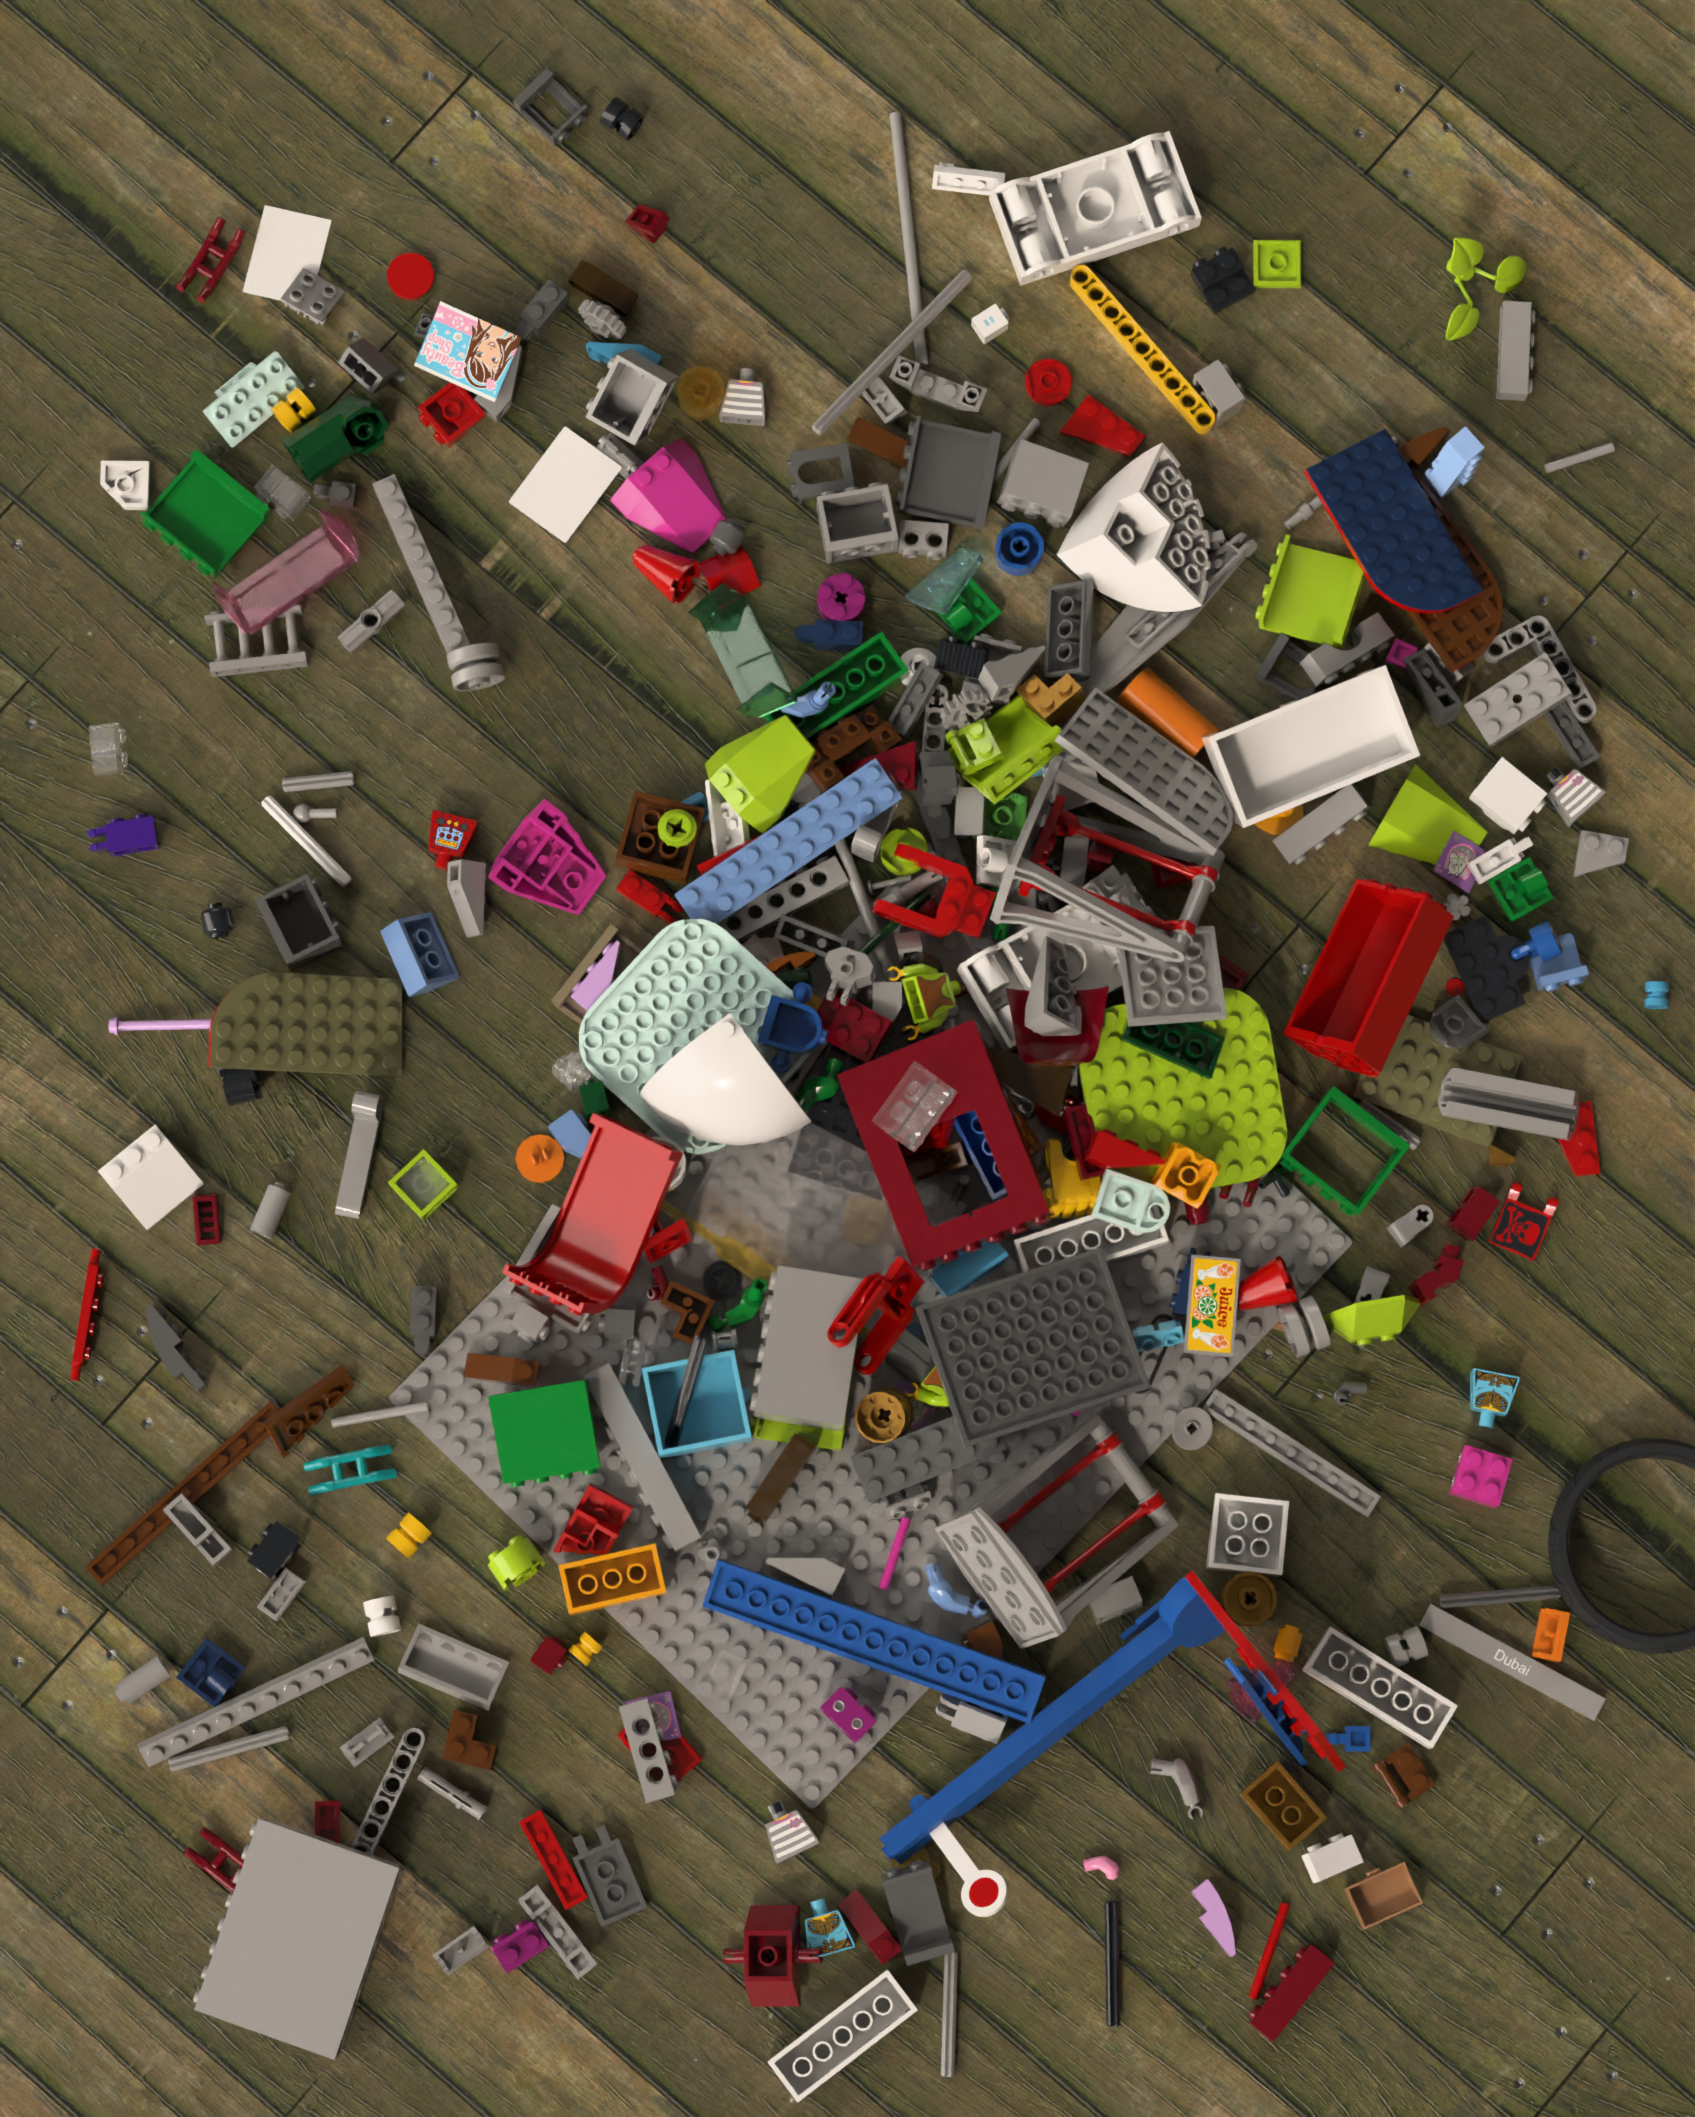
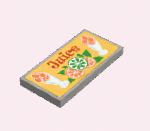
(1212, 1306)

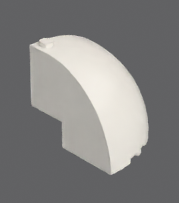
(1143, 537)
(724, 1090)

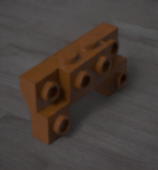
(846, 739)

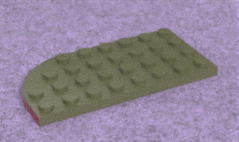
(310, 1025)

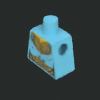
(1491, 1394)
(827, 1930)

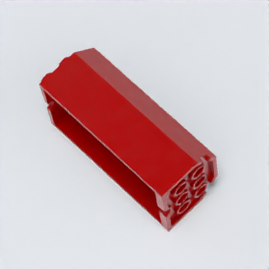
(1368, 975)

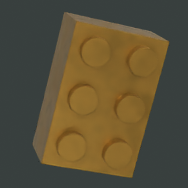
(1282, 1806)

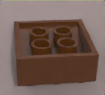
(641, 844)

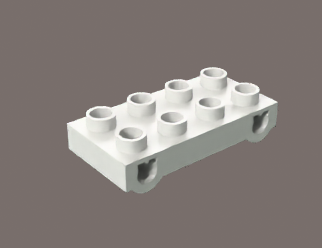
(1094, 208)
(1013, 965)

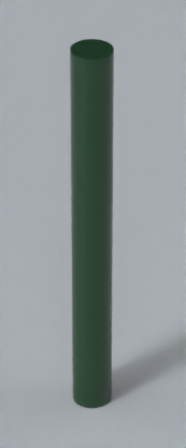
(891, 926)

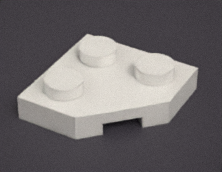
(127, 483)

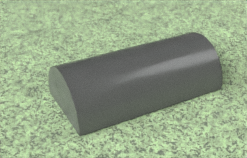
(1069, 630)

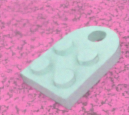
(1128, 1203)

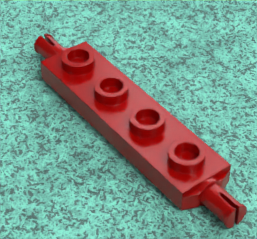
(86, 1326)

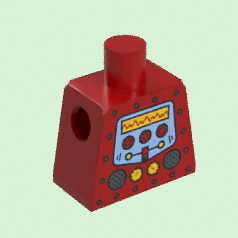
(450, 837)

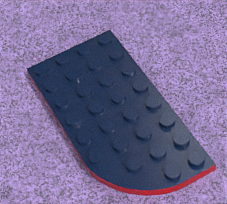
(1392, 527)

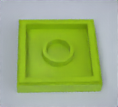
(1277, 263)

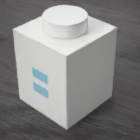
(990, 323)

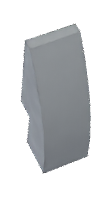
(198, 1530)

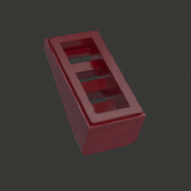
(211, 1197)

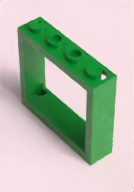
(1367, 1121)

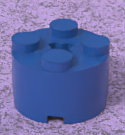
(1032, 549)

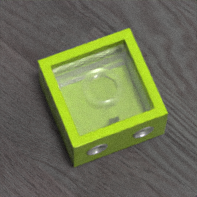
(423, 1185)

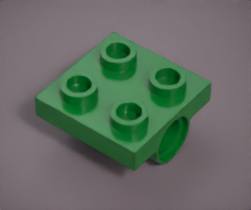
(971, 612)
(1520, 889)

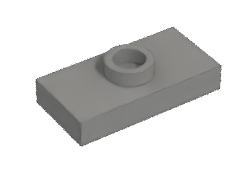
(281, 1594)

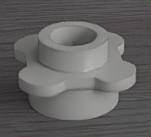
(712, 1547)

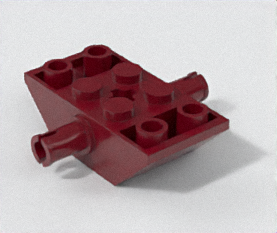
(767, 1979)

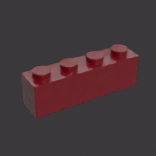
(1291, 1992)

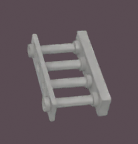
(248, 663)

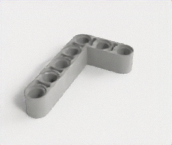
(1560, 658)
(870, 836)
(367, 1114)

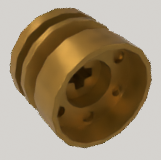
(870, 1416)

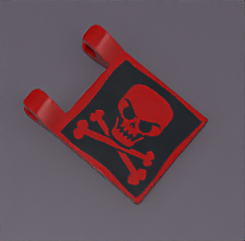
(1521, 1226)

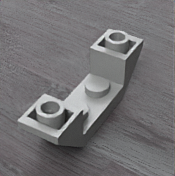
(935, 388)

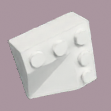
(1247, 1535)

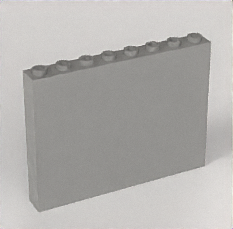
(297, 1937)

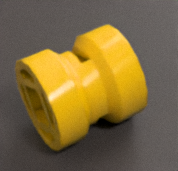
(584, 1650)

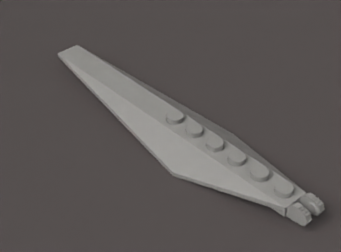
(1142, 632)

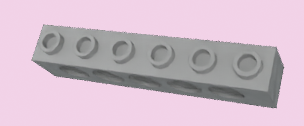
(826, 866)

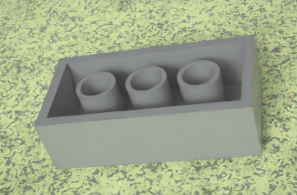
(1540, 690)

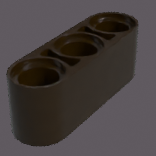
(603, 288)

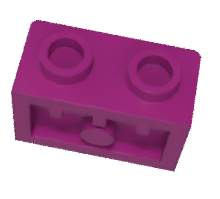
(519, 1946)

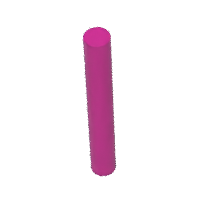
(894, 1554)

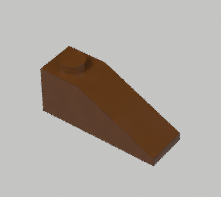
(502, 1370)

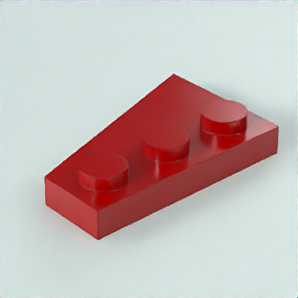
(1102, 427)
(1582, 1148)

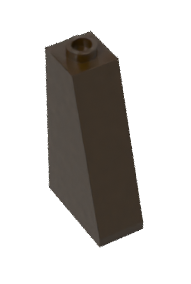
(1040, 1084)
(780, 1478)

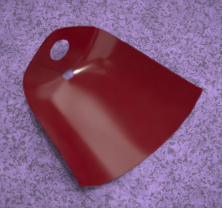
(1060, 1050)

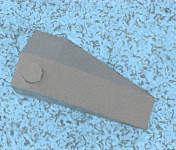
(1051, 998)

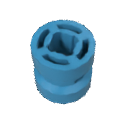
(1656, 995)

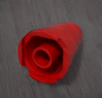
(667, 571)
(1267, 1287)

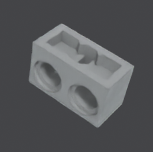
(923, 532)

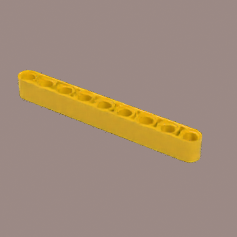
(1145, 360)

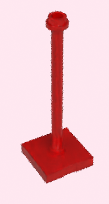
(666, 1239)

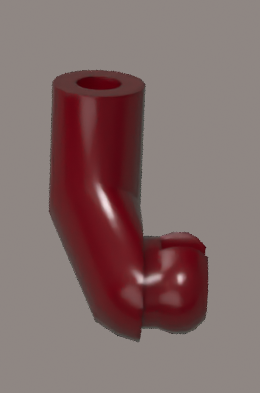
(660, 1285)

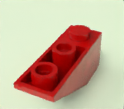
(1113, 1153)

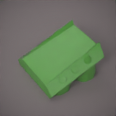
(1005, 817)

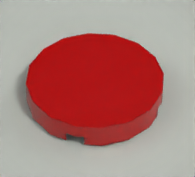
(410, 276)
(1048, 382)

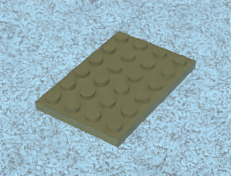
(1414, 1075)

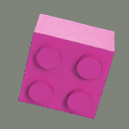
(1480, 1476)

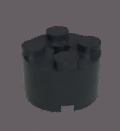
(241, 1085)

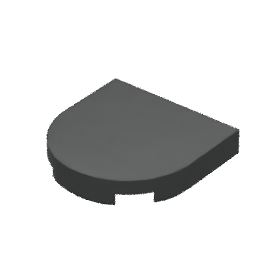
(1456, 1024)

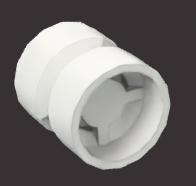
(382, 1616)

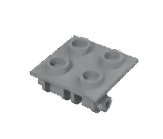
(312, 296)

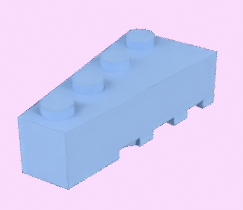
(1454, 464)

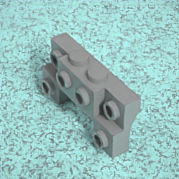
(1113, 886)

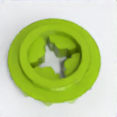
(674, 818)

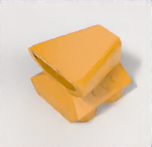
(1186, 1174)

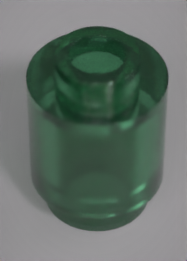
(795, 976)

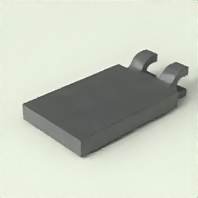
(608, 1878)

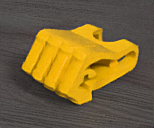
(1067, 1191)

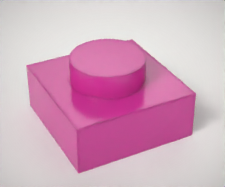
(1398, 652)

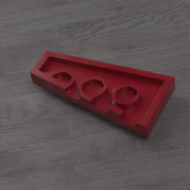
(898, 763)

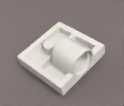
(992, 860)

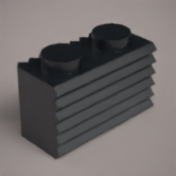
(961, 656)

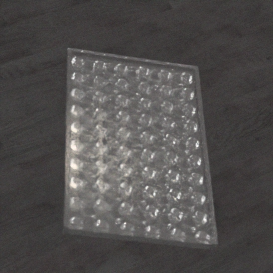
(810, 1205)

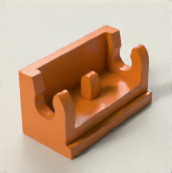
(1550, 1635)

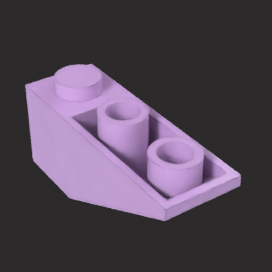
(599, 977)

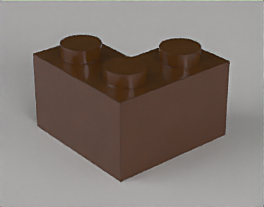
(692, 1307)
(462, 1747)

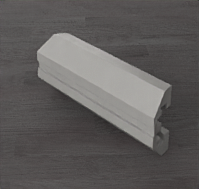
(1509, 1103)

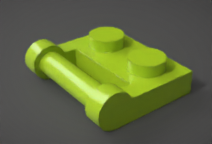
(981, 742)

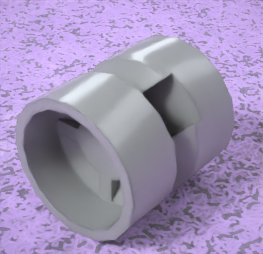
(1414, 1644)

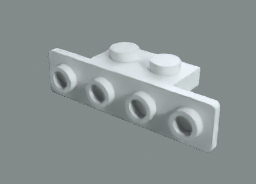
(726, 825)

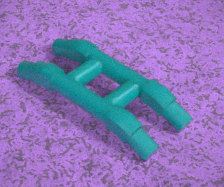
(363, 1476)

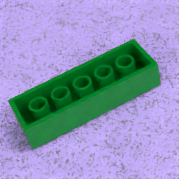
(857, 680)

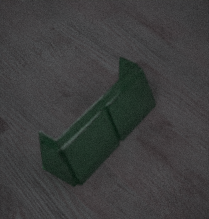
(744, 652)

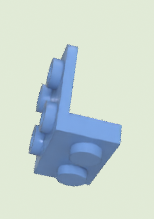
(1560, 969)

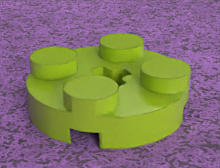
(888, 846)

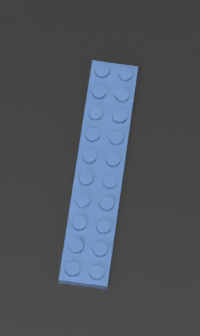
(789, 845)

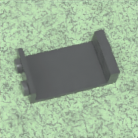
(917, 1912)

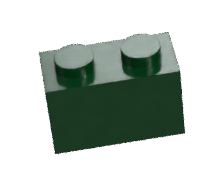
(594, 1098)

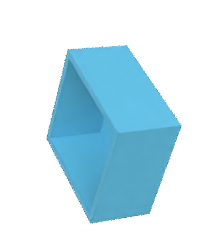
(716, 1409)

